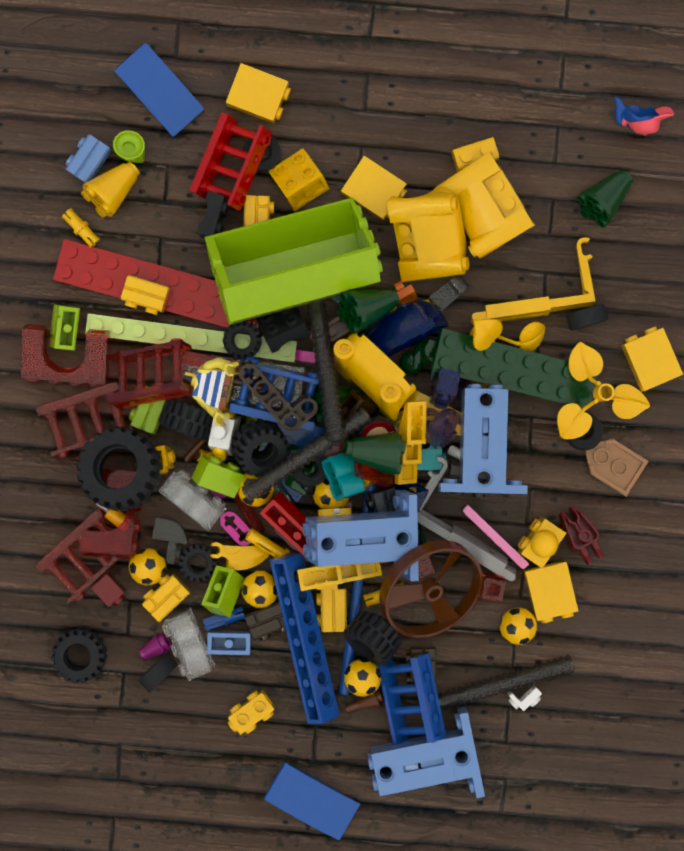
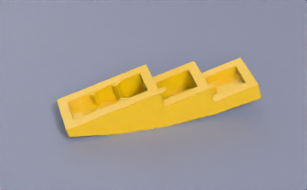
(413, 434)
(326, 576)

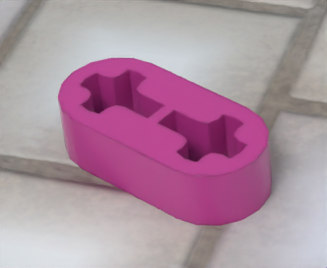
(305, 356)
(233, 531)

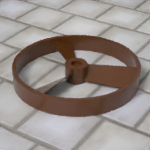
(397, 595)

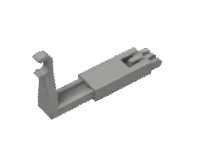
(481, 551)

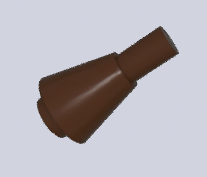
(371, 701)

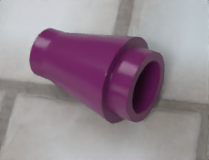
(157, 645)

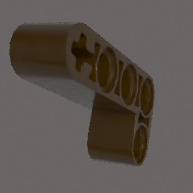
(273, 393)

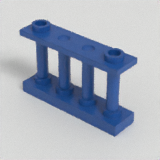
(259, 411)
(427, 697)

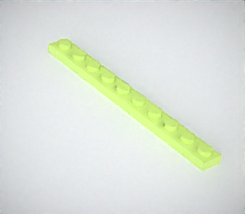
(199, 338)

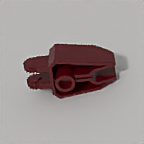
(580, 534)

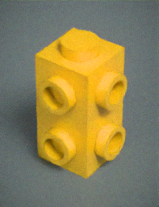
(245, 716)

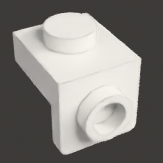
(530, 698)

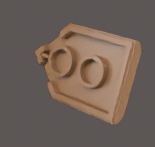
(615, 465)

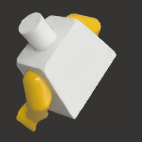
(221, 437)

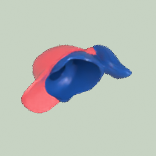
(641, 120)

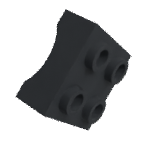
(216, 210)
(282, 327)

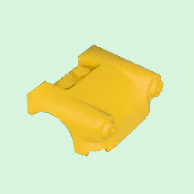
(488, 205)
(429, 235)
(373, 373)

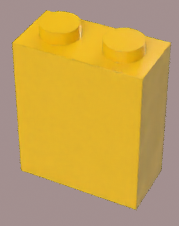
(258, 94)
(372, 187)
(651, 358)
(551, 591)

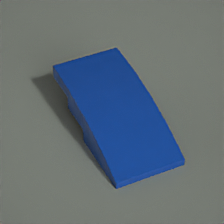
(159, 89)
(311, 800)

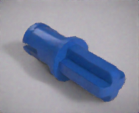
(218, 620)

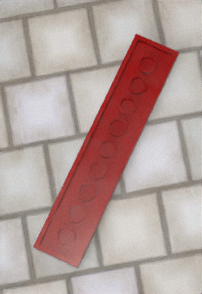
(108, 271)

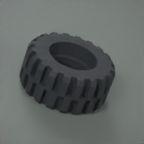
(95, 457)

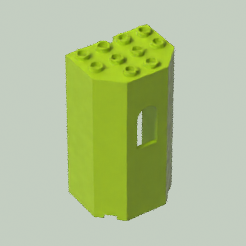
(293, 260)

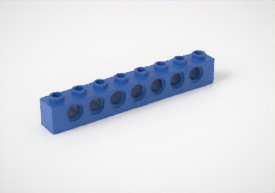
(304, 640)

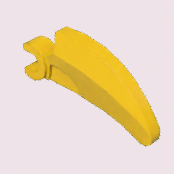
(240, 556)

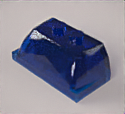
(405, 327)

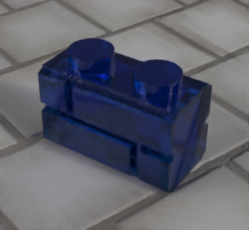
(444, 388)

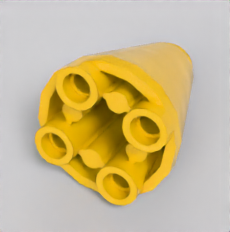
(110, 188)

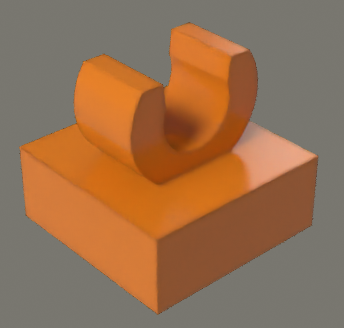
(405, 294)

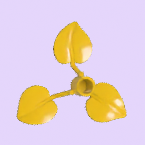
(487, 330)
(627, 400)

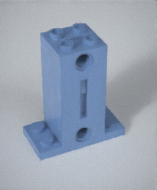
(483, 444)
(365, 536)
(425, 764)

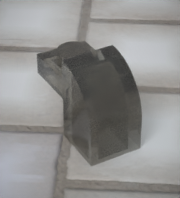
(171, 531)

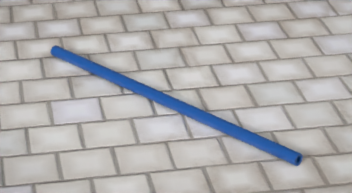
(355, 603)

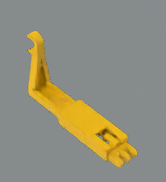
(543, 306)

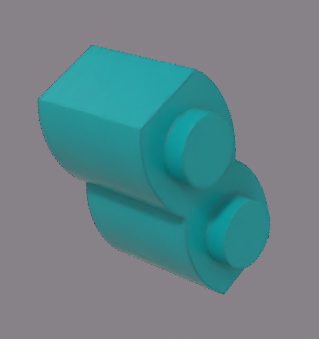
(342, 477)

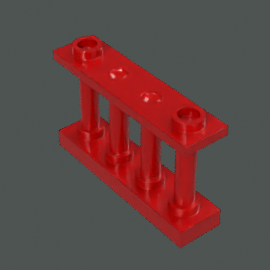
(214, 154)

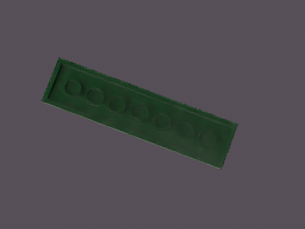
(511, 367)

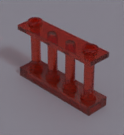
(159, 390)
(70, 406)
(65, 549)

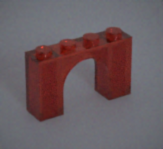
(38, 366)
(122, 540)

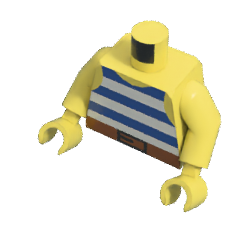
(213, 386)

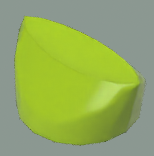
(129, 146)

